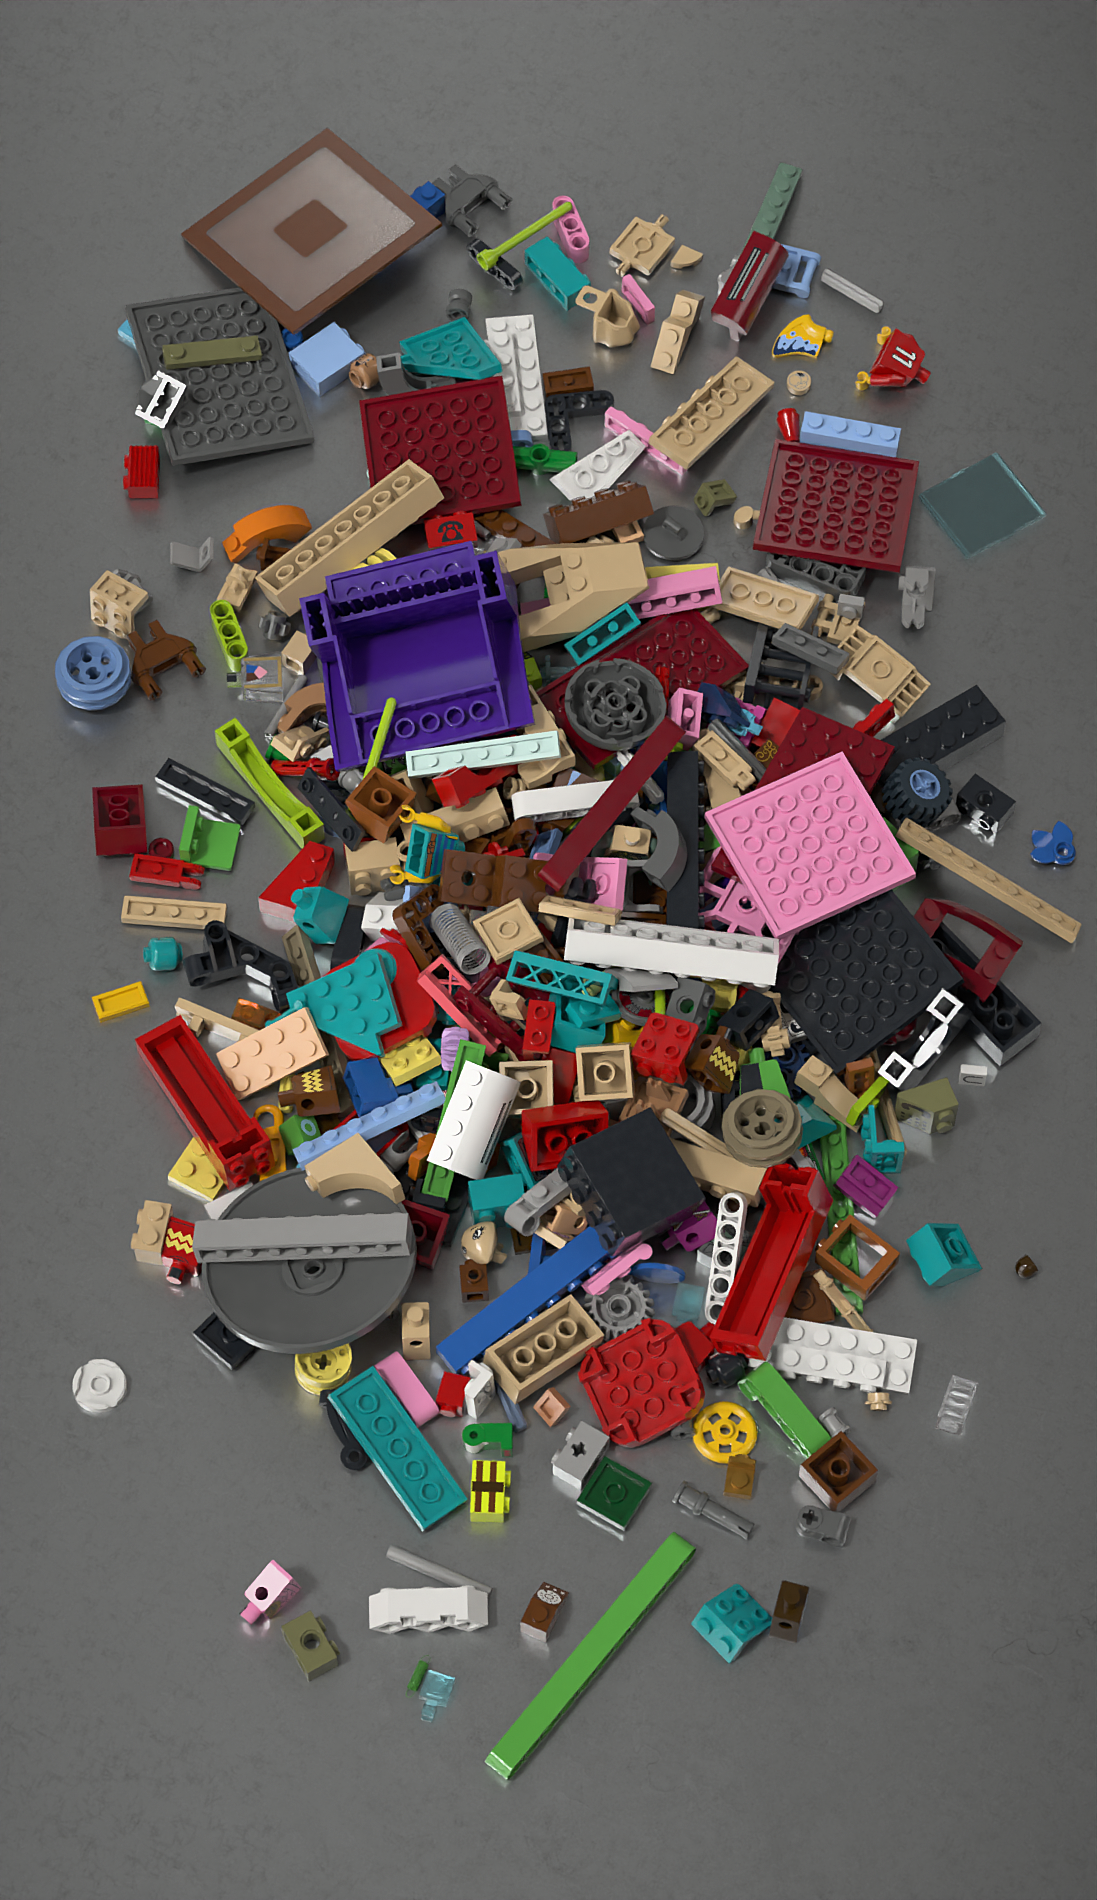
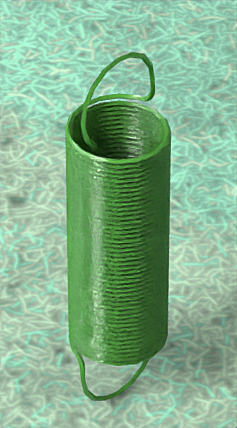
(418, 1675)

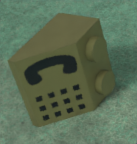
(928, 1107)

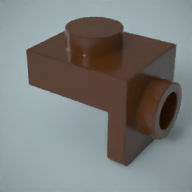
(269, 554)

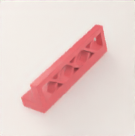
(445, 999)

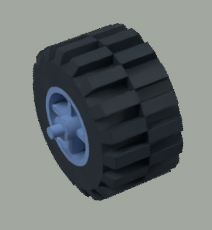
(917, 792)

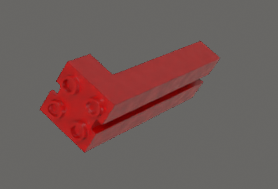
(206, 1103)
(773, 1262)

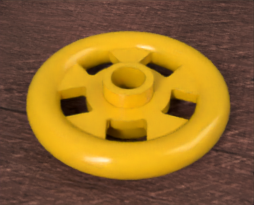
(724, 1410)

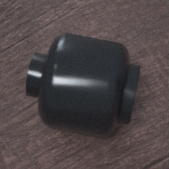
(726, 1369)

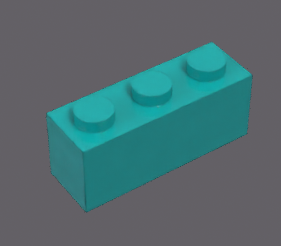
(556, 272)
(602, 634)

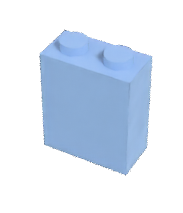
(325, 358)

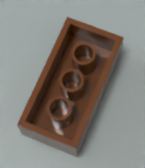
(598, 513)

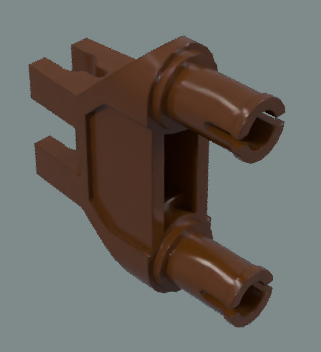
(159, 655)

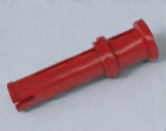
(298, 768)

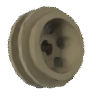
(769, 1141)

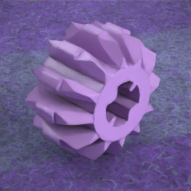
(449, 1045)

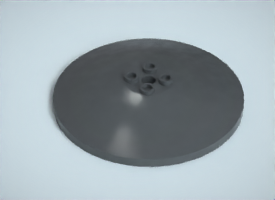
(300, 1312)

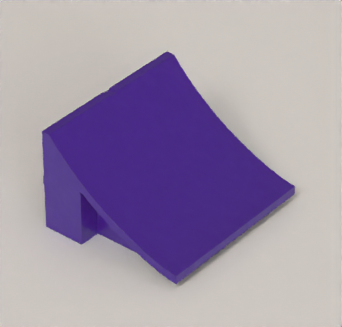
(434, 637)

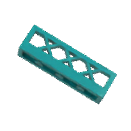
(565, 971)

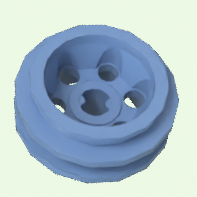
(91, 686)

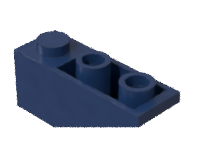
(721, 705)

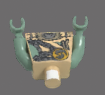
(626, 843)

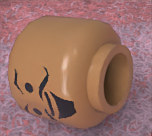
(364, 371)

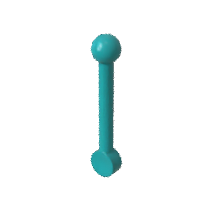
(297, 1006)

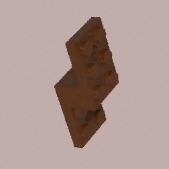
(495, 880)

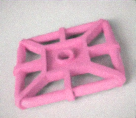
(731, 912)

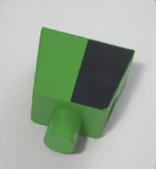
(761, 1074)

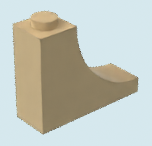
(350, 1167)

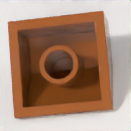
(379, 802)

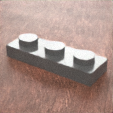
(810, 648)

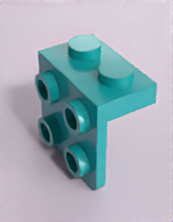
(731, 1621)

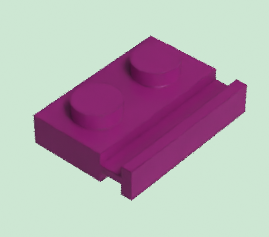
(865, 1186)

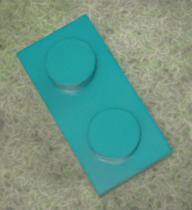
(589, 1014)

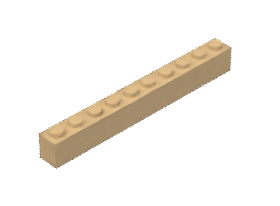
(710, 1170)

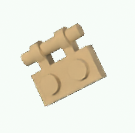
(839, 628)

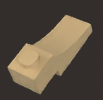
(828, 1091)

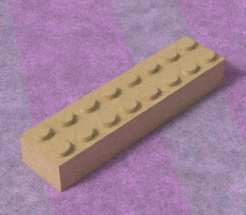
(350, 536)

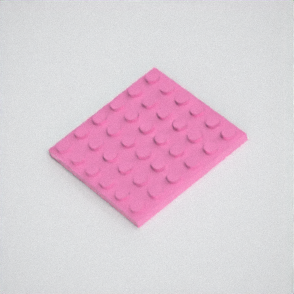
(809, 846)

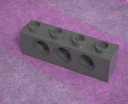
(688, 994)

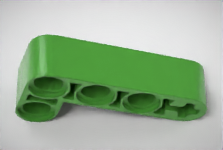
(784, 1407)

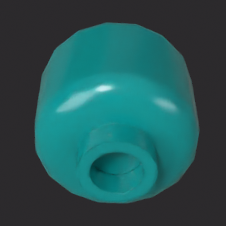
(163, 953)

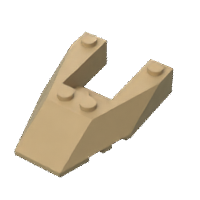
(581, 585)

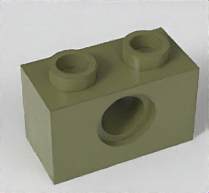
(312, 1661)

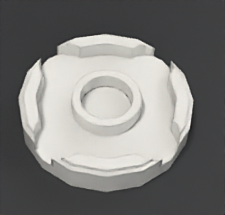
(99, 1385)

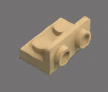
(300, 742)

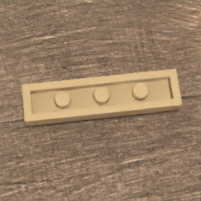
(171, 912)

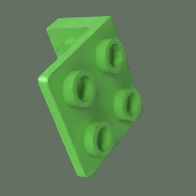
(208, 841)

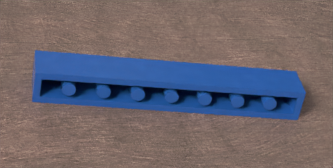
(524, 1300)

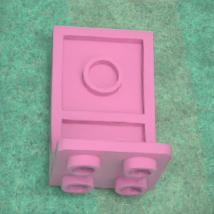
(609, 878)

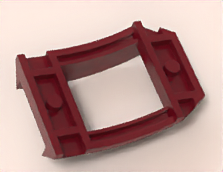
(994, 960)

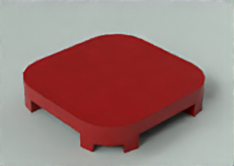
(415, 1005)
(642, 1383)

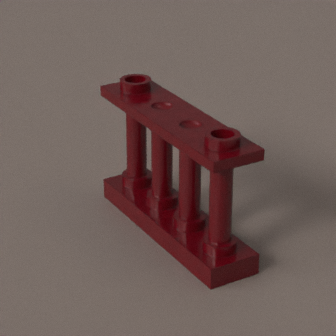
(487, 1017)

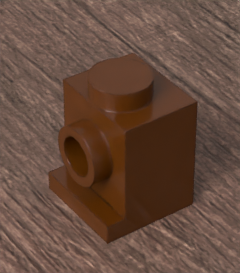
(473, 1289)

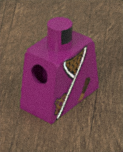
(692, 1231)

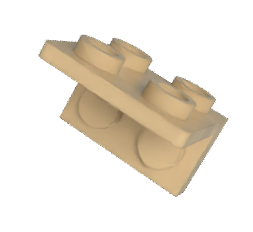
(115, 603)

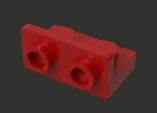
(538, 1028)

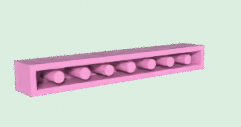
(665, 594)

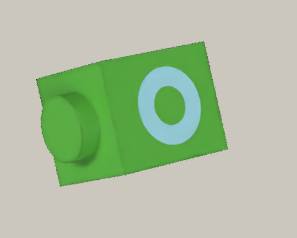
(297, 1131)

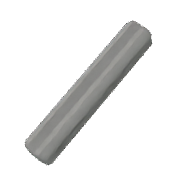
(852, 290)

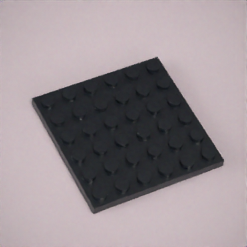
(861, 978)

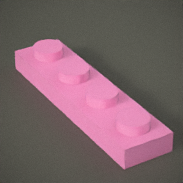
(619, 423)

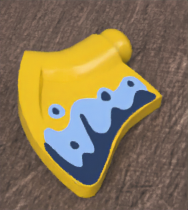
(801, 338)

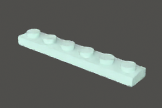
(484, 754)

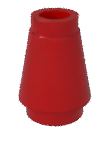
(789, 424)

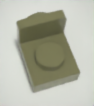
(714, 494)

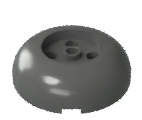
(599, 698)

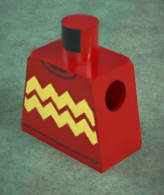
(178, 1250)

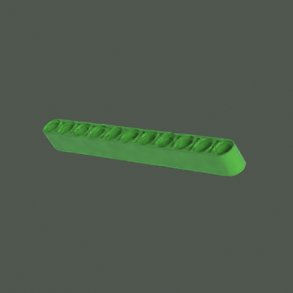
(590, 1656)

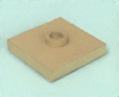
(508, 930)

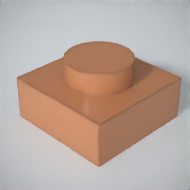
(551, 1407)

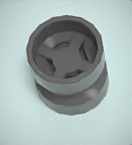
(459, 305)

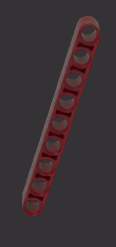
(611, 803)

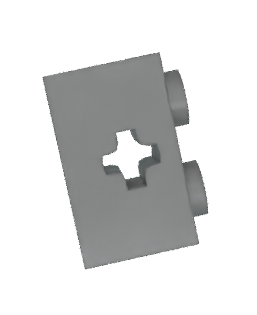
(579, 1469)

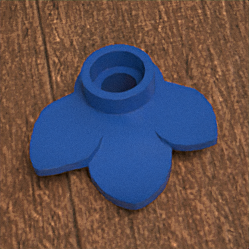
(1050, 844)

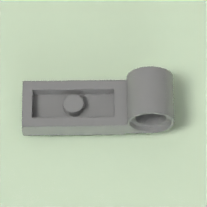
(526, 1211)

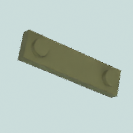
(211, 352)

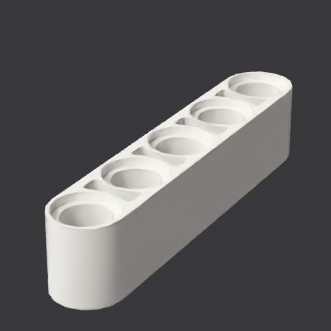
(561, 801)
(723, 1243)

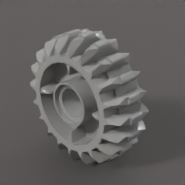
(624, 1295)

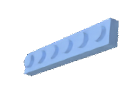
(373, 1123)

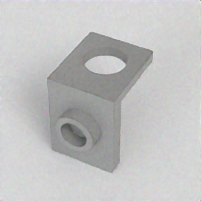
(191, 557)

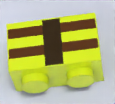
(488, 1491)

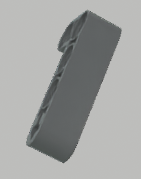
(815, 570)

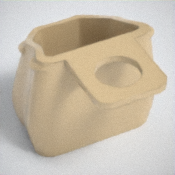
(613, 317)

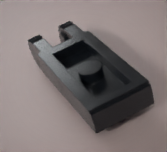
(576, 892)

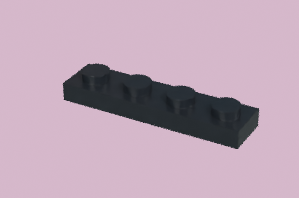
(205, 791)

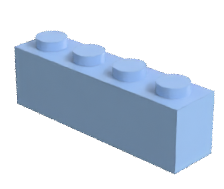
(849, 434)

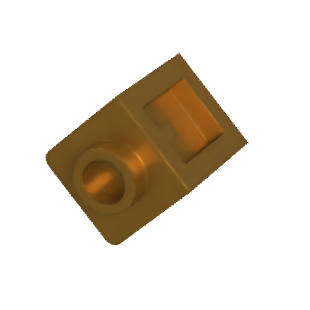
(740, 1476)

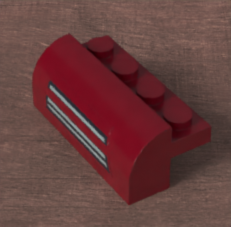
(749, 284)

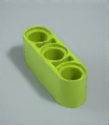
(228, 625)

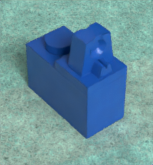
(370, 1086)

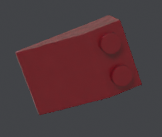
(119, 820)

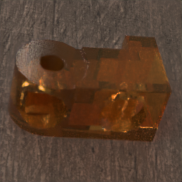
(253, 1014)

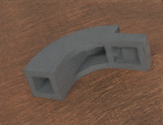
(397, 379)
(670, 854)

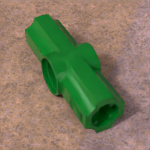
(551, 459)

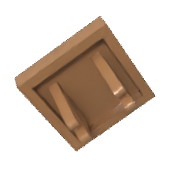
(657, 1096)

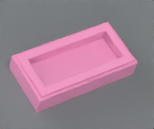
(638, 299)

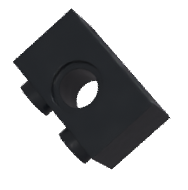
(978, 792)
(749, 1018)

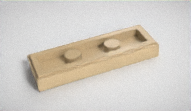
(580, 910)

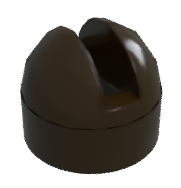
(1025, 1267)

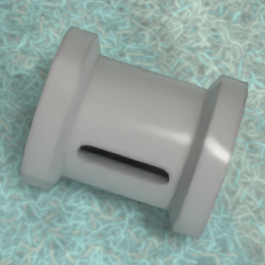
(832, 1423)

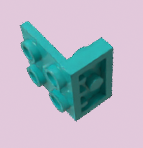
(883, 1156)

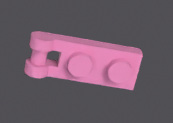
(617, 1267)

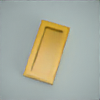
(120, 1001)

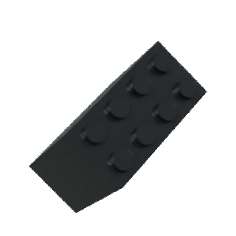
(630, 1182)

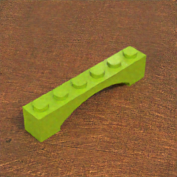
(245, 757)

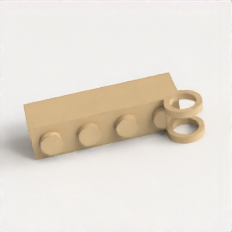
(468, 822)

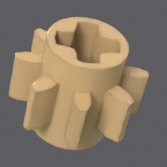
(775, 1040)

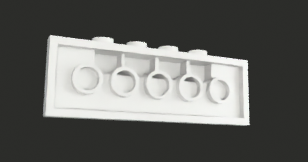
(515, 347)
(842, 1356)

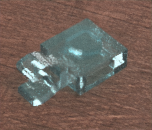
(435, 1692)

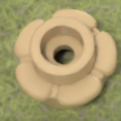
(878, 1401)

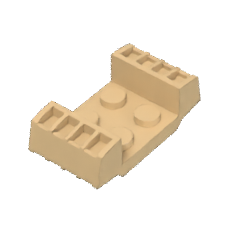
(881, 671)

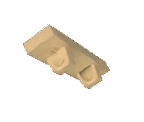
(203, 1018)

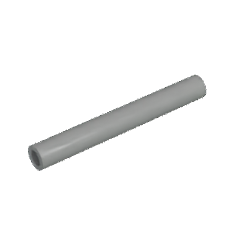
(434, 1570)

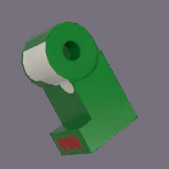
(489, 1437)

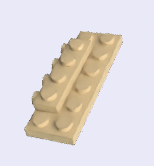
(711, 412)

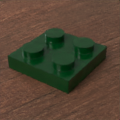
(614, 1493)

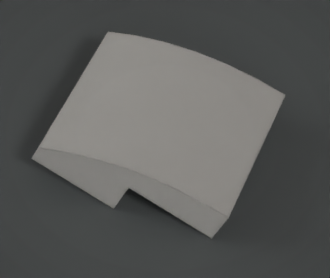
(642, 980)

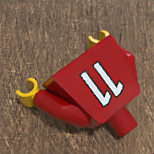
(896, 362)

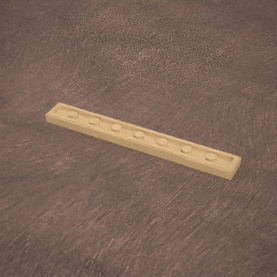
(988, 880)

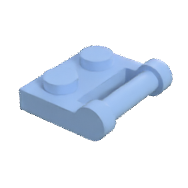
(786, 278)

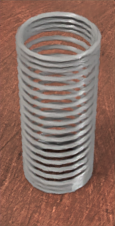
(466, 950)

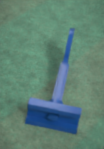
(645, 1271)

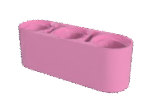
(574, 240)
(407, 1389)

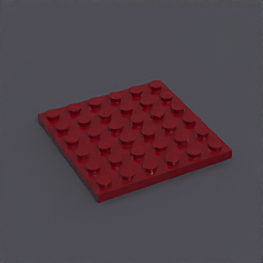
(454, 435)
(836, 505)

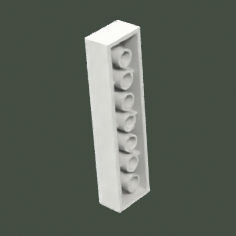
(674, 950)

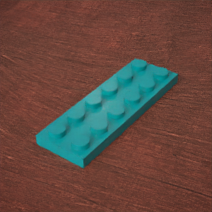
(397, 1448)

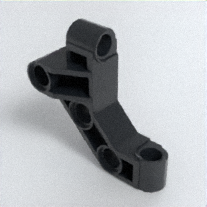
(223, 960)

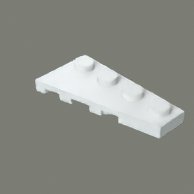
(599, 468)

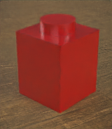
(451, 1394)

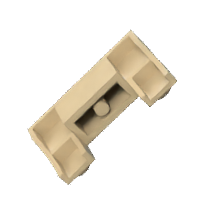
(541, 771)

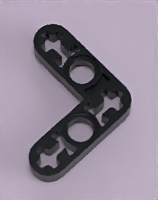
(567, 410)

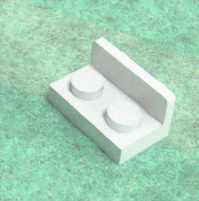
(479, 1389)

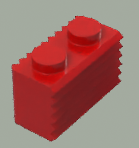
(143, 471)

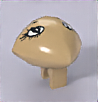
(481, 1244)

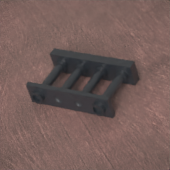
(759, 669)
(333, 809)

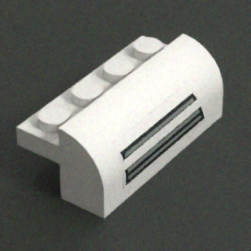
(473, 1121)

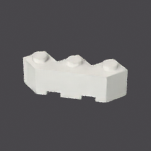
(428, 1609)

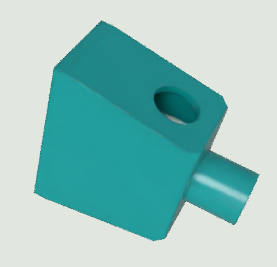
(319, 913)

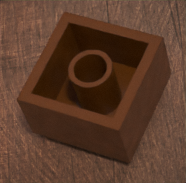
(838, 1472)

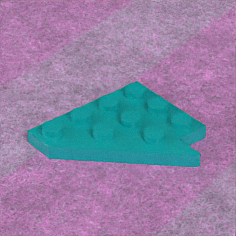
(450, 351)
(353, 1003)

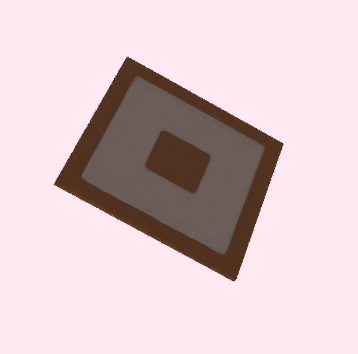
(311, 230)

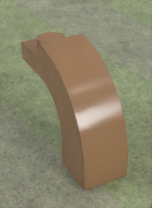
(302, 706)

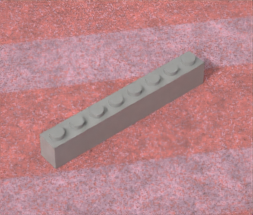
(302, 1237)

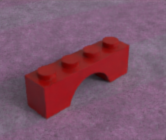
(460, 784)

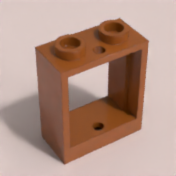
(876, 1275)

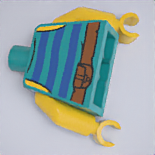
(425, 848)

